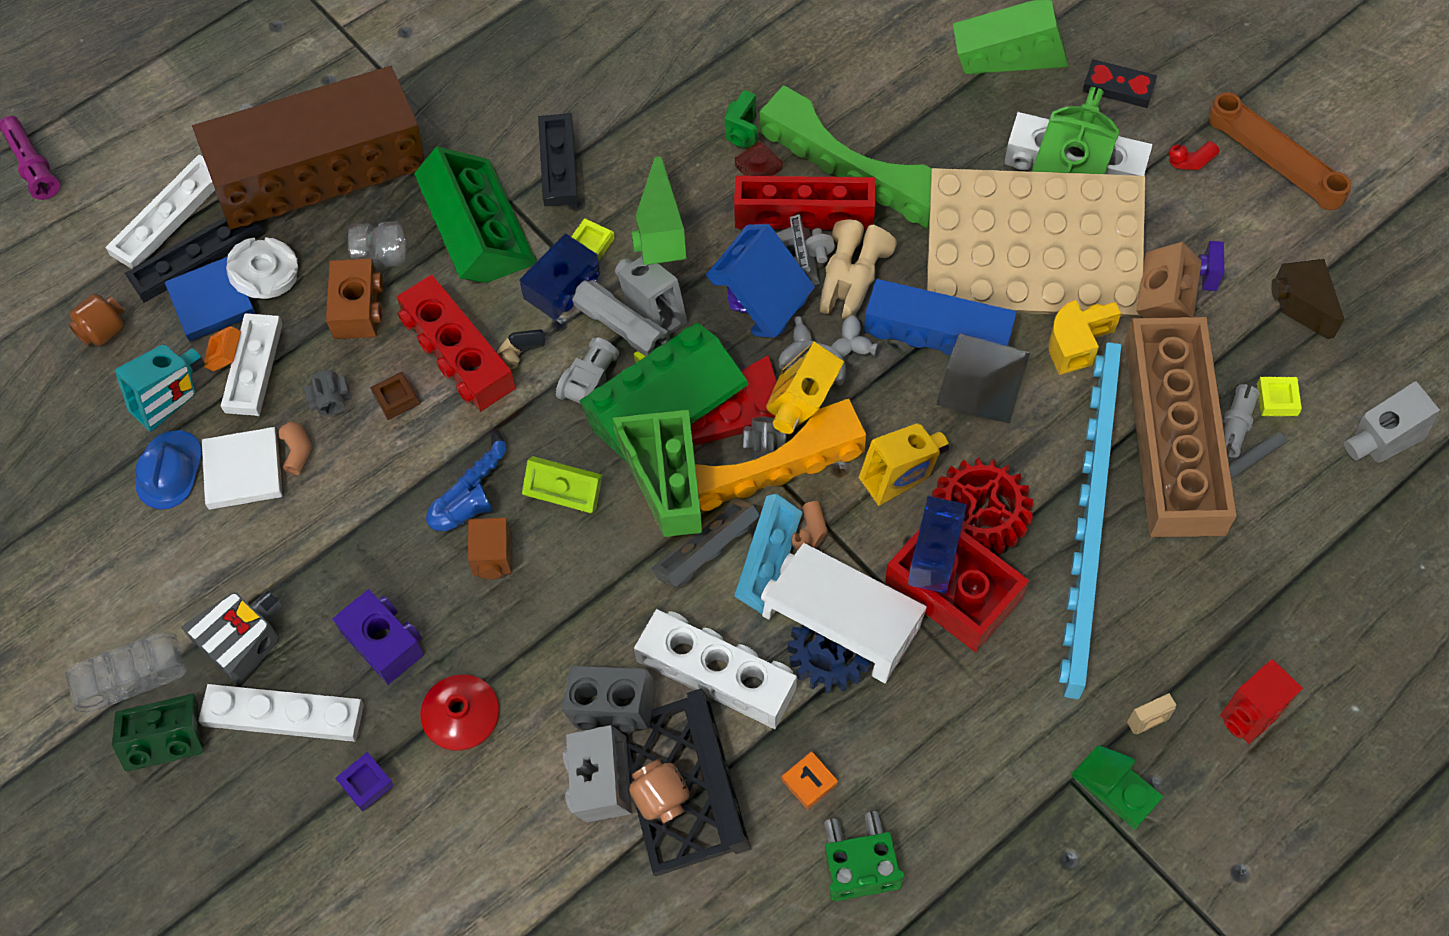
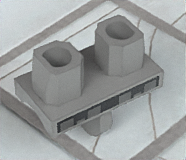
(806, 246)

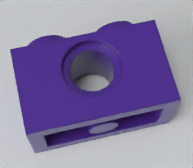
(388, 655)

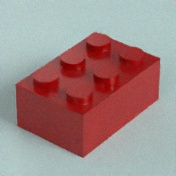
(978, 593)

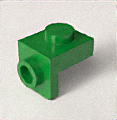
(739, 119)

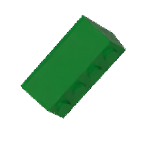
(473, 215)
(682, 374)

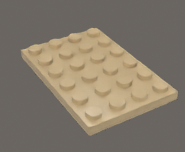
(1036, 239)

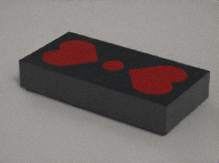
(1120, 83)

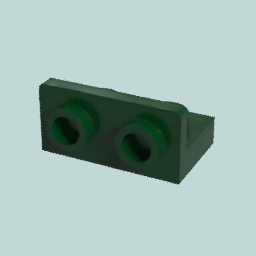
(157, 733)

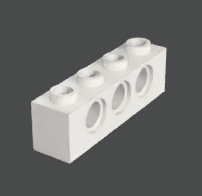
(1127, 158)
(762, 703)

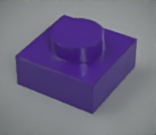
(1212, 265)
(364, 781)

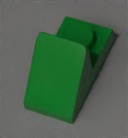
(1113, 782)

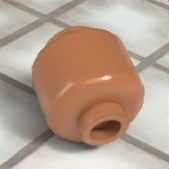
(659, 791)

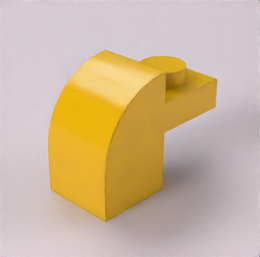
(1074, 334)

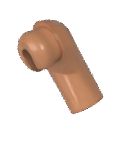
(299, 444)
(815, 527)

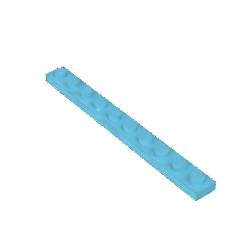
(1089, 528)

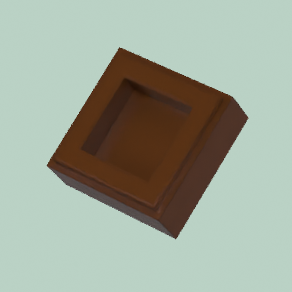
(395, 395)

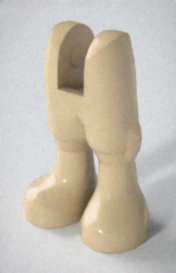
(848, 280)

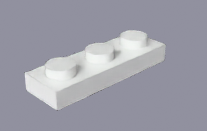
(252, 364)

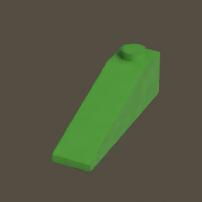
(658, 221)

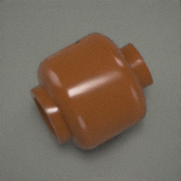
(96, 320)

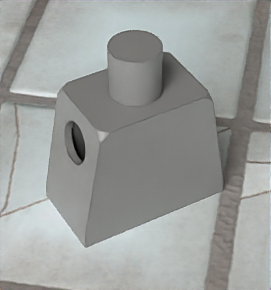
(650, 283)
(1394, 425)

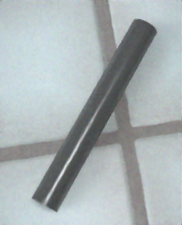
(1256, 453)

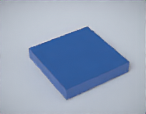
(207, 300)

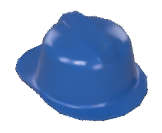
(168, 469)

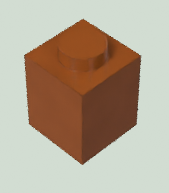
(489, 547)

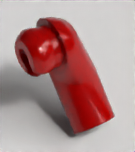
(1185, 160)

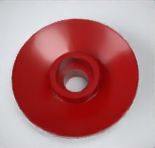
(461, 729)

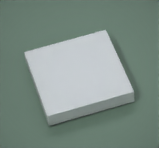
(241, 468)

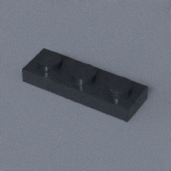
(557, 159)

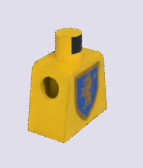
(900, 461)

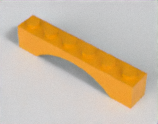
(827, 437)

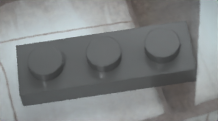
(698, 548)

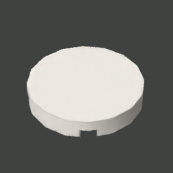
(262, 267)

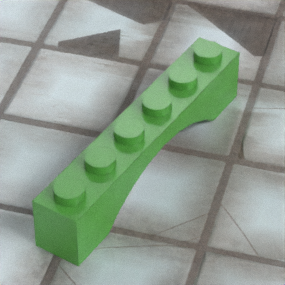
(794, 124)

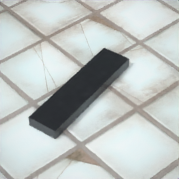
(188, 255)

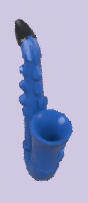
(466, 496)

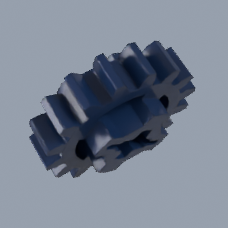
(817, 656)

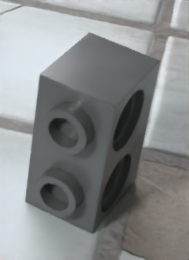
(611, 689)

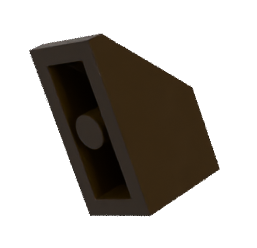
(1309, 296)

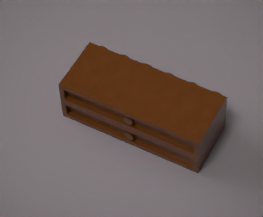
(310, 146)

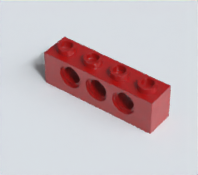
(816, 199)
(430, 301)

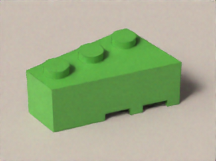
(1011, 39)
(664, 466)

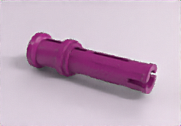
(31, 165)

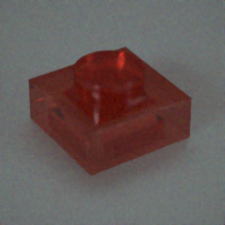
(758, 161)

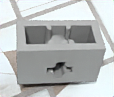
(597, 774)

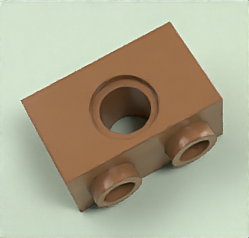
(1169, 282)

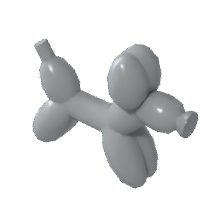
(850, 341)

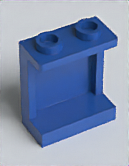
(763, 278)

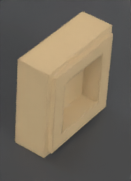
(1151, 714)

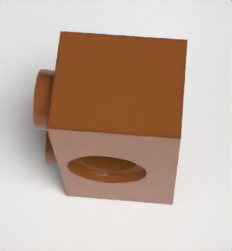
(349, 281)

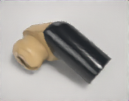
(516, 343)

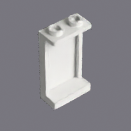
(845, 607)

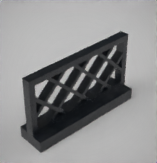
(716, 778)

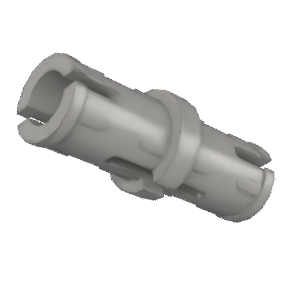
(1239, 419)

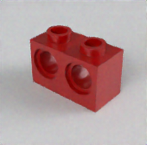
(1260, 702)

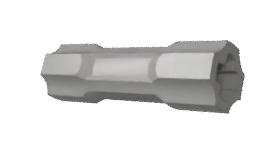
(601, 305)

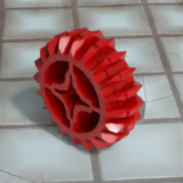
(981, 483)

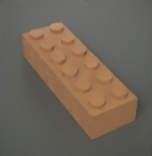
(1179, 428)

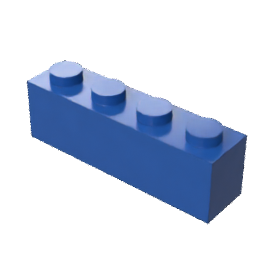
(933, 318)

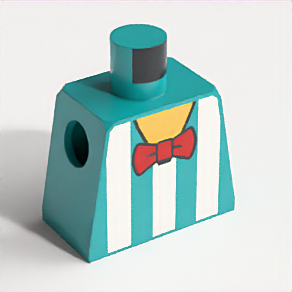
(158, 384)

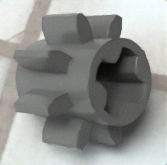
(327, 393)
(762, 437)

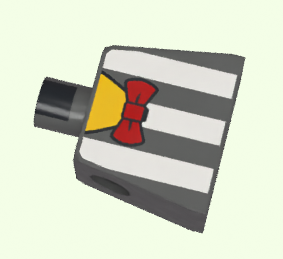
(235, 634)

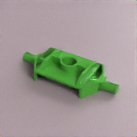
(1079, 128)

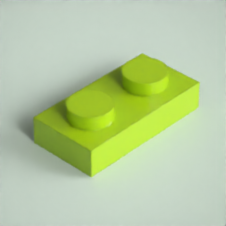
(562, 484)

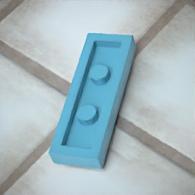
(767, 550)

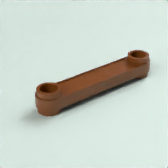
(1279, 151)

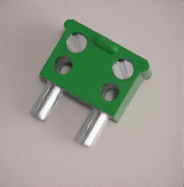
(862, 870)

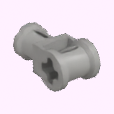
(587, 373)

